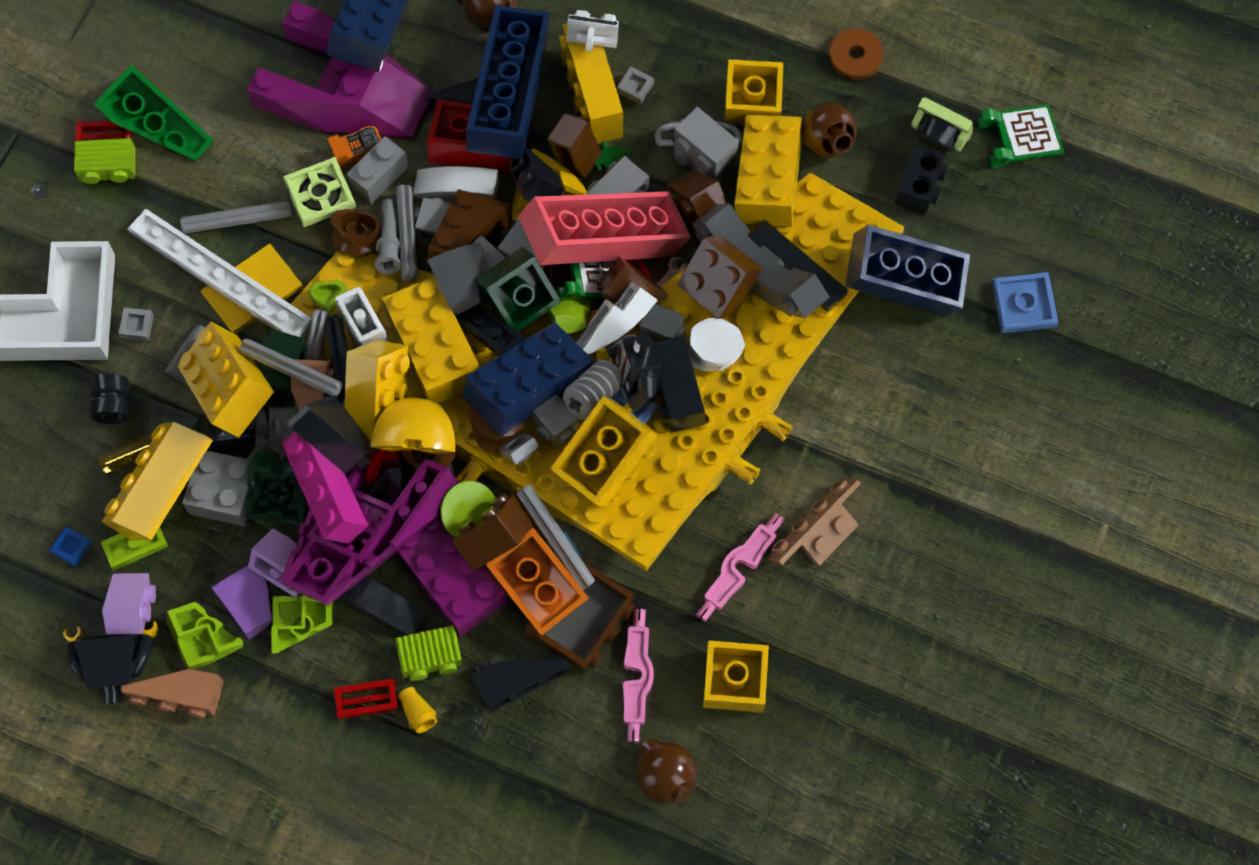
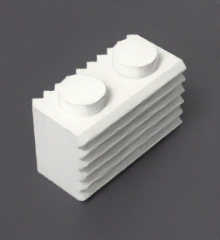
(359, 317)

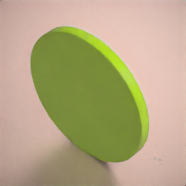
(464, 502)

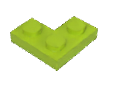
(124, 551)

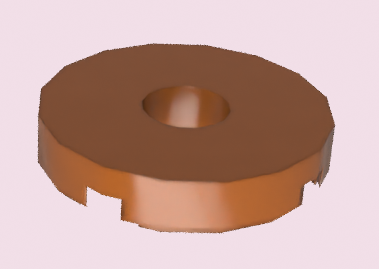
(858, 40)

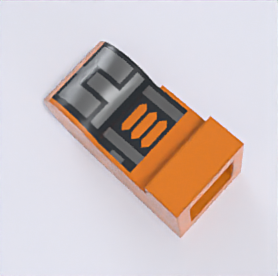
(353, 147)

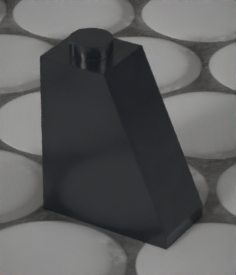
(334, 434)

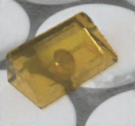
(124, 453)

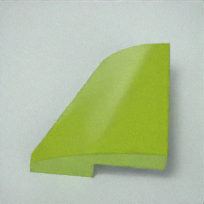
(571, 314)
(297, 620)
(199, 636)

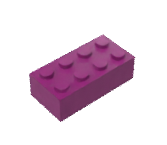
(449, 581)

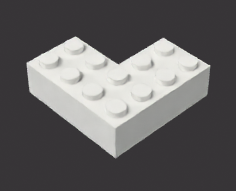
(72, 316)

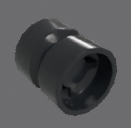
(110, 395)

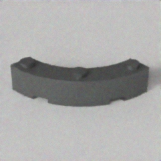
(789, 291)

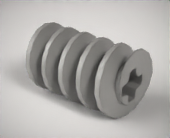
(588, 389)

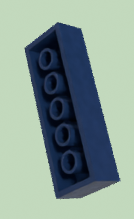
(508, 82)

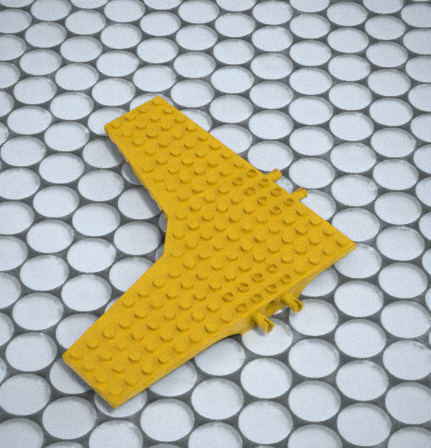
(737, 402)

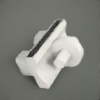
(592, 30)

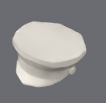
(715, 344)

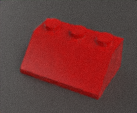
(449, 142)

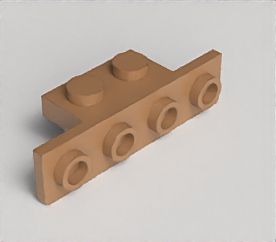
(821, 529)

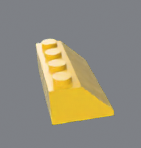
(156, 481)

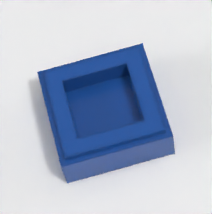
(70, 547)

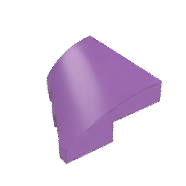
(247, 600)

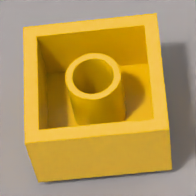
(752, 90)
(736, 676)

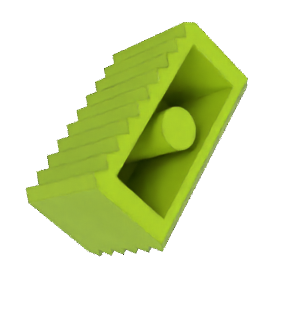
(105, 160)
(429, 653)

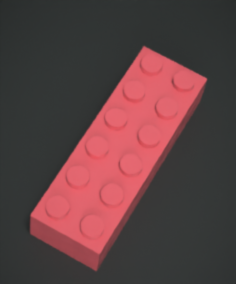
(603, 227)

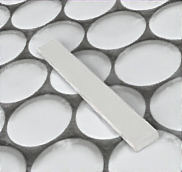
(219, 275)

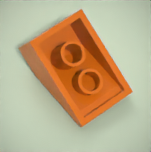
(537, 582)

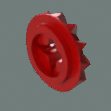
(380, 463)

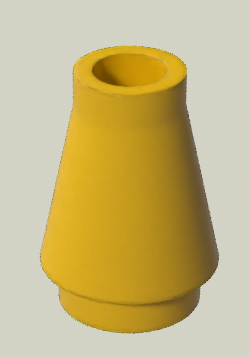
(417, 710)

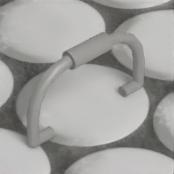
(669, 142)

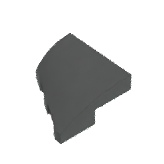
(457, 276)

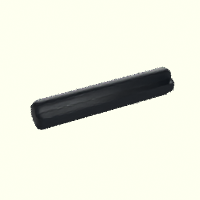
(337, 346)

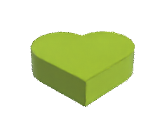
(324, 294)

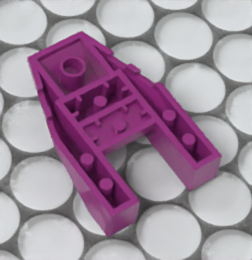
(347, 93)
(330, 568)

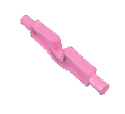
(730, 579)
(637, 690)

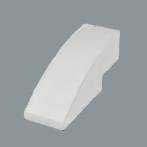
(445, 181)
(615, 320)

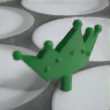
(610, 155)

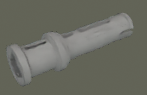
(388, 245)

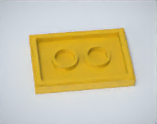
(266, 269)

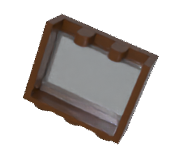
(590, 625)

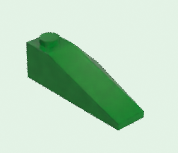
(145, 110)

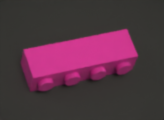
(325, 491)

